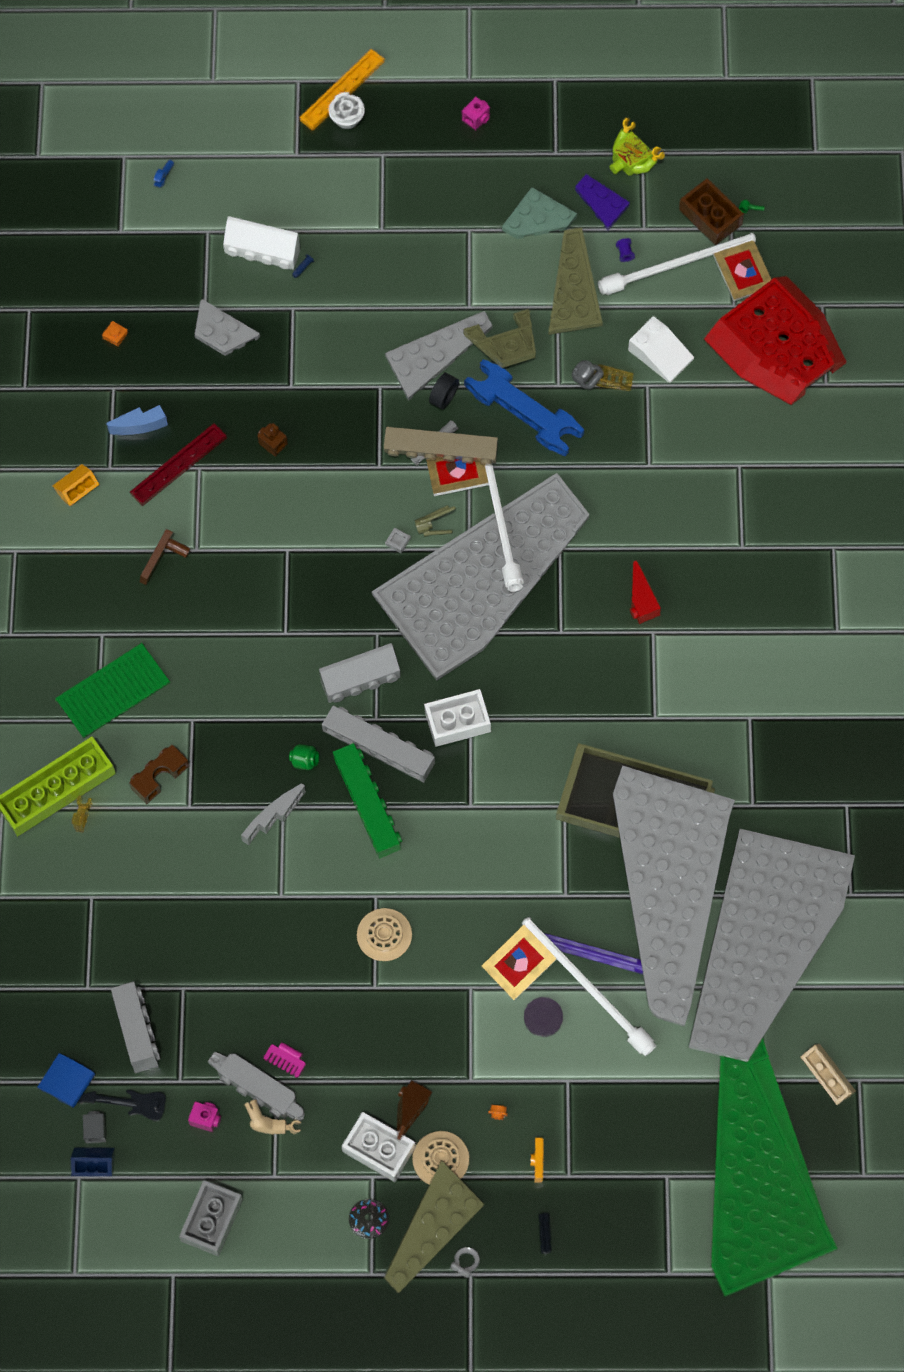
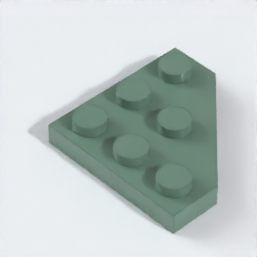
(537, 216)

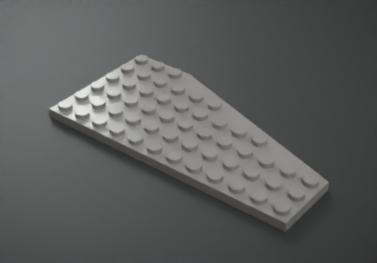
(458, 596)
(768, 930)

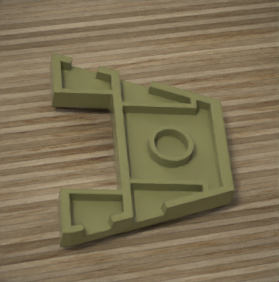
(509, 346)

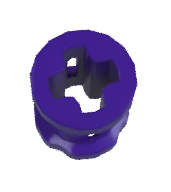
(625, 250)

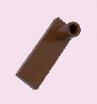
(165, 542)

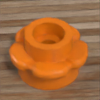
(498, 1112)

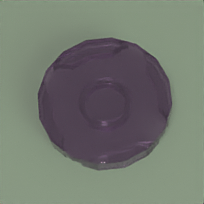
(543, 1017)

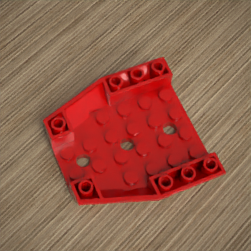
(757, 354)

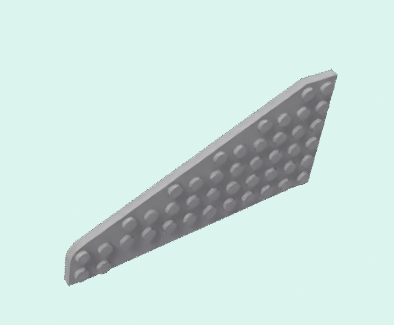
(671, 862)

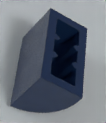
(92, 1162)

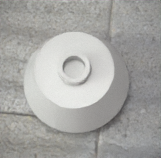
(346, 110)

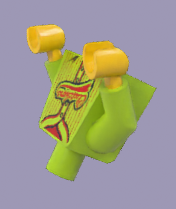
(632, 154)

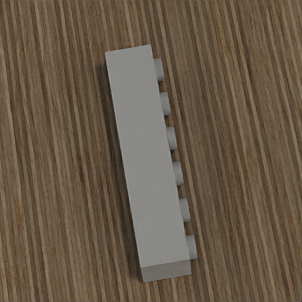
(378, 743)

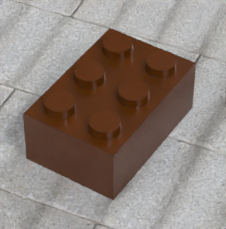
(711, 211)

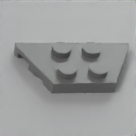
(221, 330)

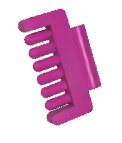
(288, 1055)

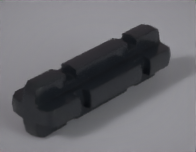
(545, 1233)

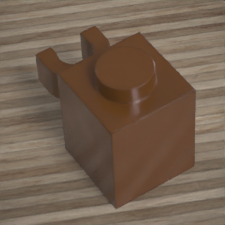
(272, 439)

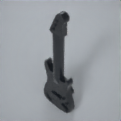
(148, 1105)

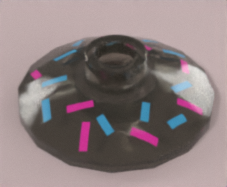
(372, 1228)

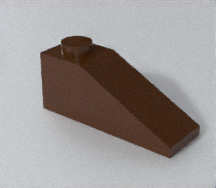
(411, 1104)

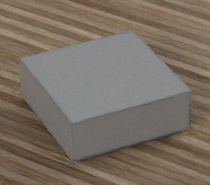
(397, 540)

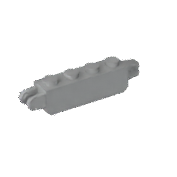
(257, 1085)

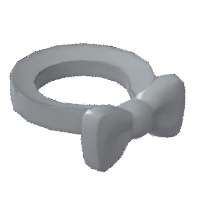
(465, 1272)

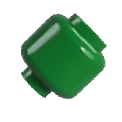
(304, 757)

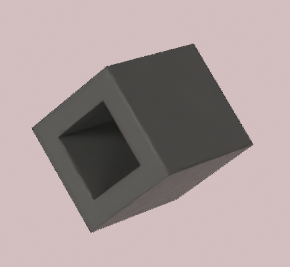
(94, 1127)

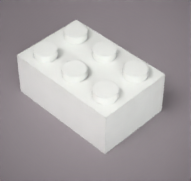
(457, 718)
(378, 1147)

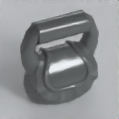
(584, 371)

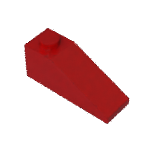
(644, 604)

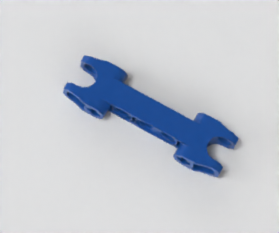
(549, 425)

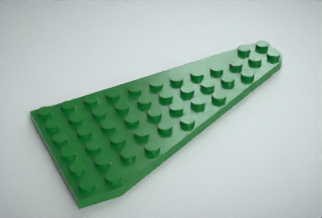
(762, 1189)

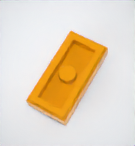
(537, 1160)

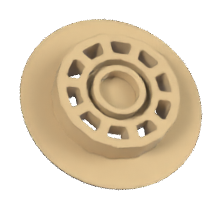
(384, 934)
(440, 1153)

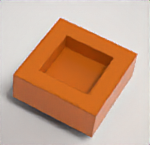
(115, 333)

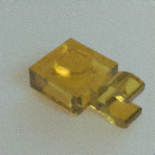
(80, 818)

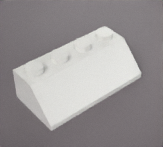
(261, 243)

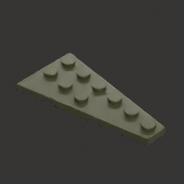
(575, 293)
(438, 1218)

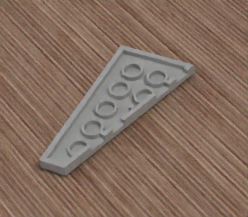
(430, 355)

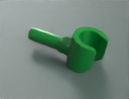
(745, 205)

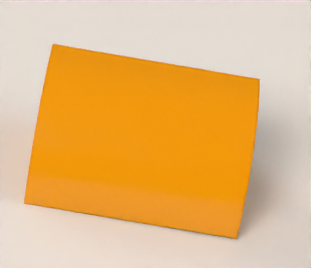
(76, 484)

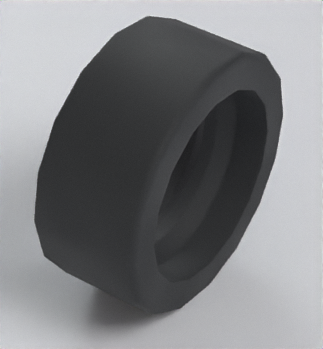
(443, 391)

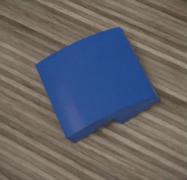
(66, 1080)

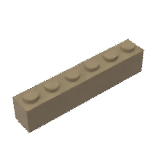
(440, 445)

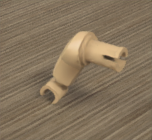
(266, 1124)

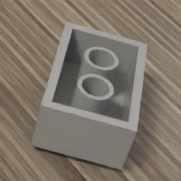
(211, 1218)

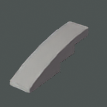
(278, 809)

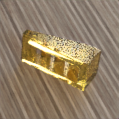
(604, 382)

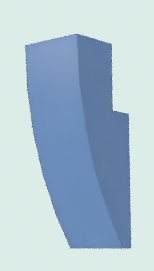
(138, 422)

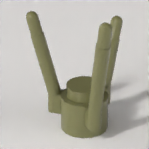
(424, 523)

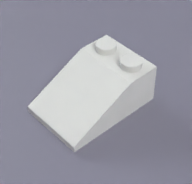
(660, 350)

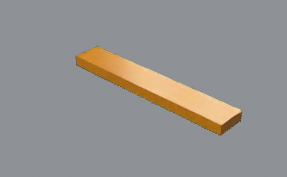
(347, 83)

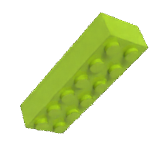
(55, 786)

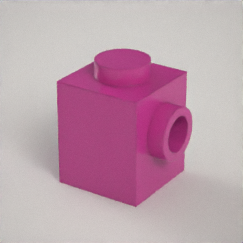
(476, 113)
(204, 1116)

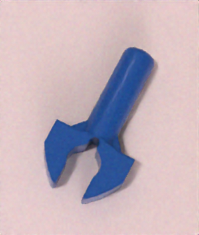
(161, 174)

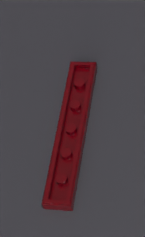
(178, 464)

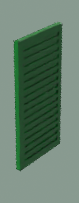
(112, 690)

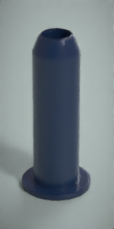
(303, 265)

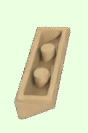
(828, 1074)

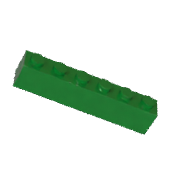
(366, 800)

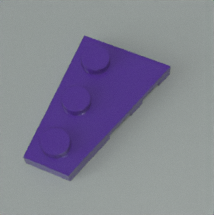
(603, 201)

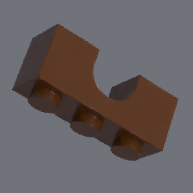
(168, 761)

